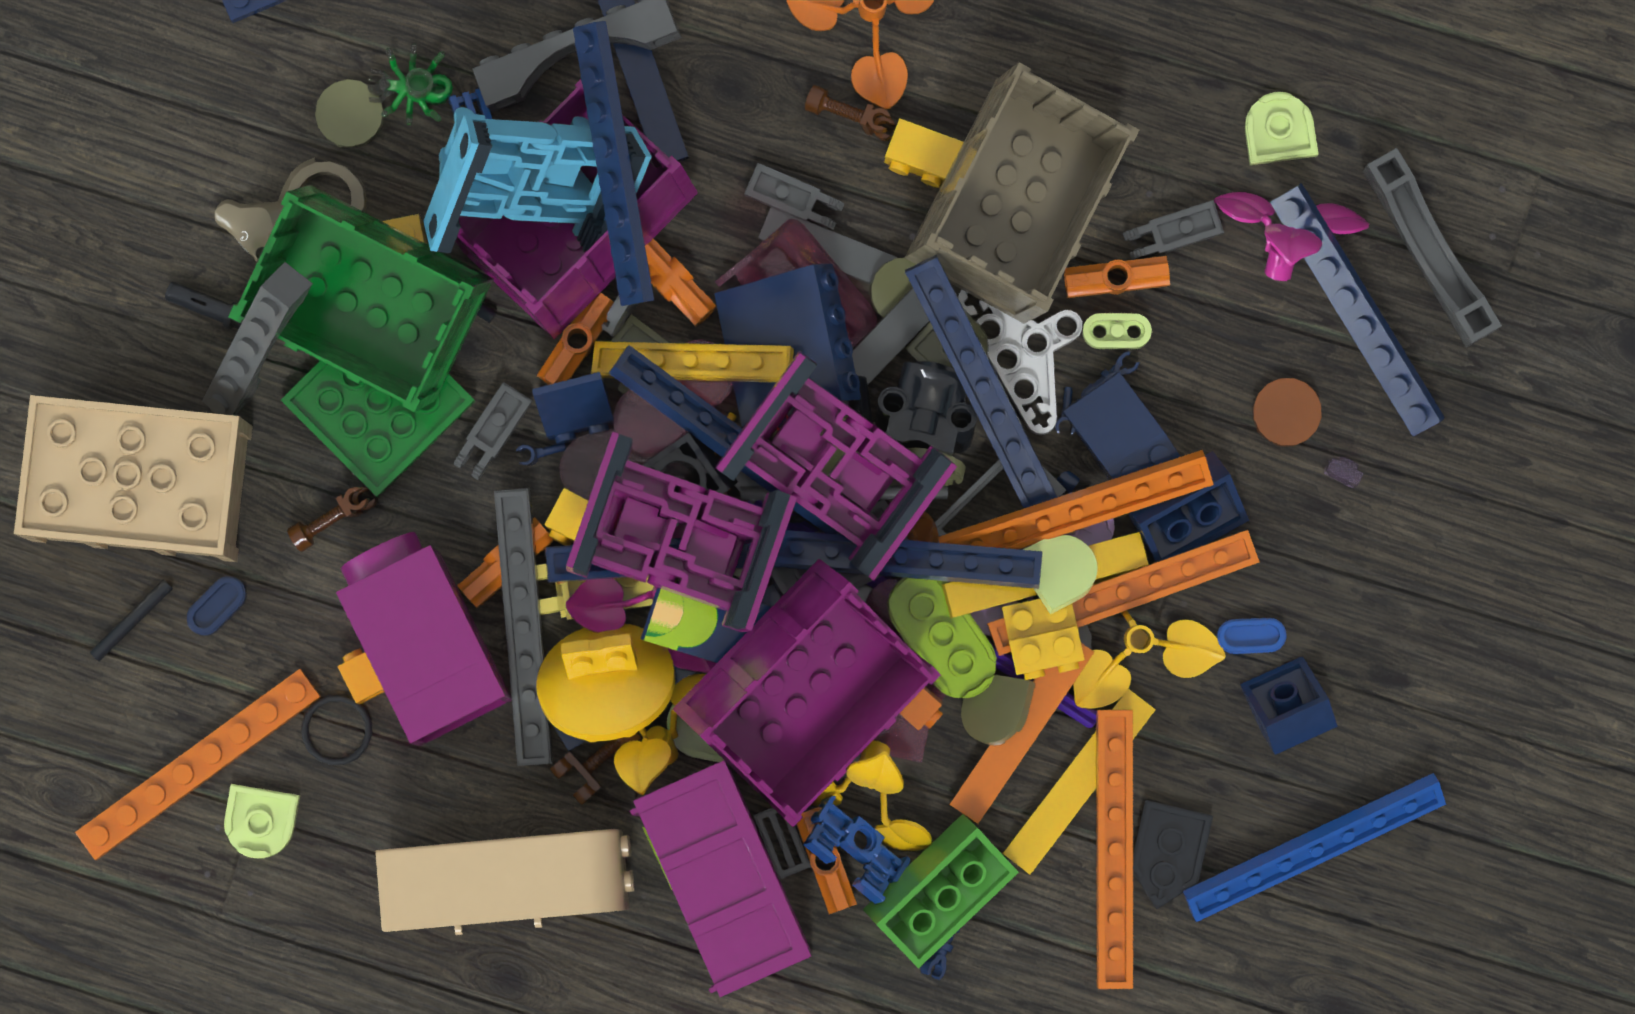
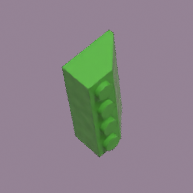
(941, 890)

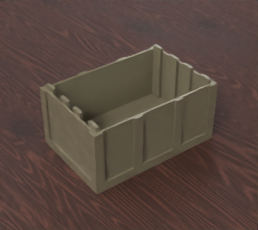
(1021, 193)

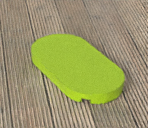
(949, 644)

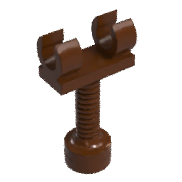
(869, 119)
(348, 506)
(586, 768)

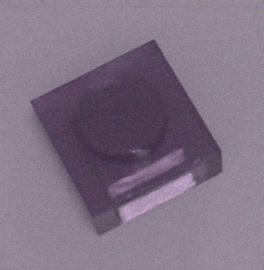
(1344, 471)

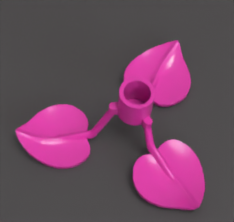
(1286, 243)
(600, 606)

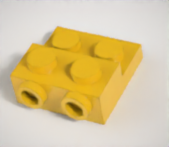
(1042, 639)

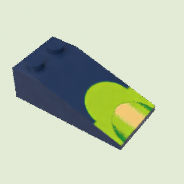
(691, 626)

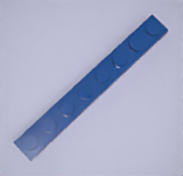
(1314, 847)

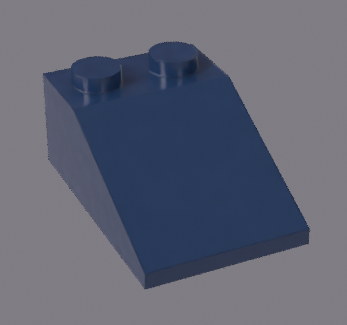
(574, 407)
(1119, 429)

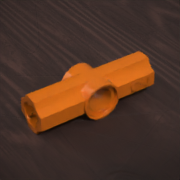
(1139, 275)
(677, 284)
(566, 359)
(487, 577)
(833, 882)

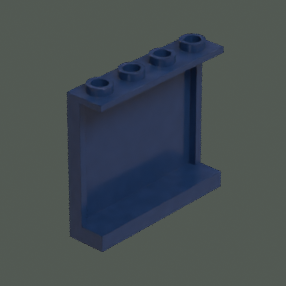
(793, 311)

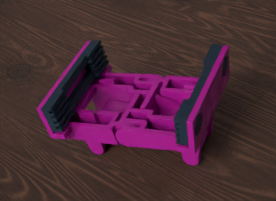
(862, 474)
(705, 554)

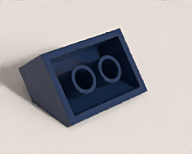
(1191, 518)

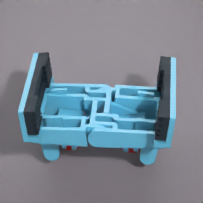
(521, 173)

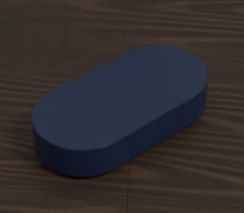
(216, 606)

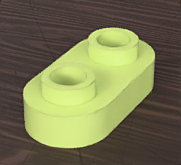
(1116, 331)

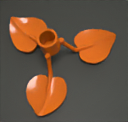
(875, 78)

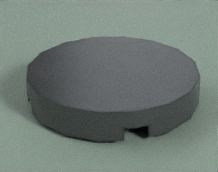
(617, 316)

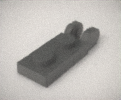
(790, 195)
(1177, 230)
(494, 427)

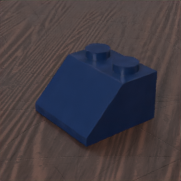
(1289, 705)

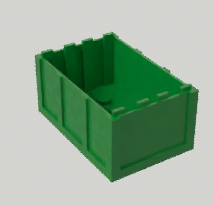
(376, 299)

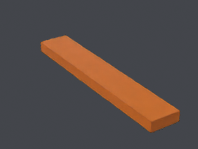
(1002, 760)

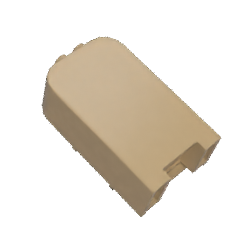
(503, 880)

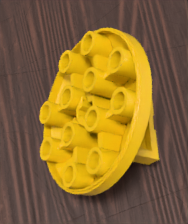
(605, 683)

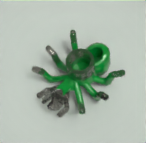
(417, 86)

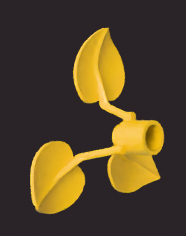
(1188, 653)
(644, 761)
(880, 773)

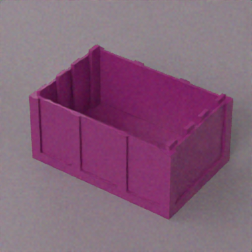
(543, 261)
(805, 691)
(722, 878)

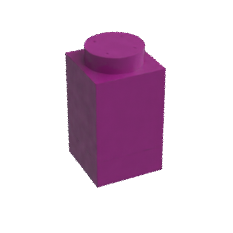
(420, 638)

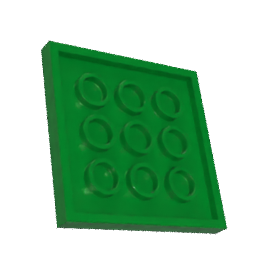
(370, 428)

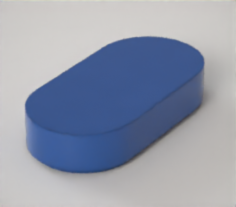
(1251, 635)

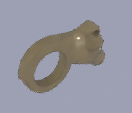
(254, 222)

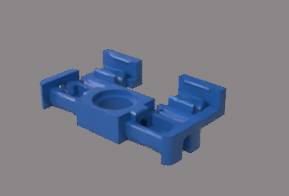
(881, 861)

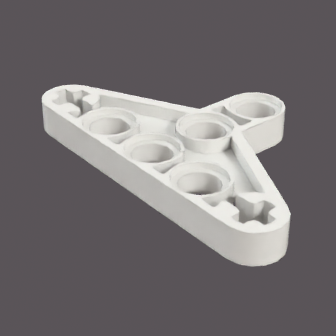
(1030, 365)

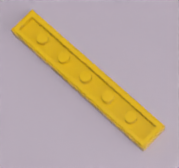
(702, 361)
(1111, 555)
(1067, 795)

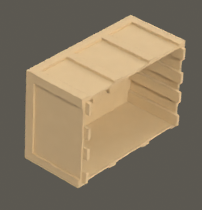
(132, 477)

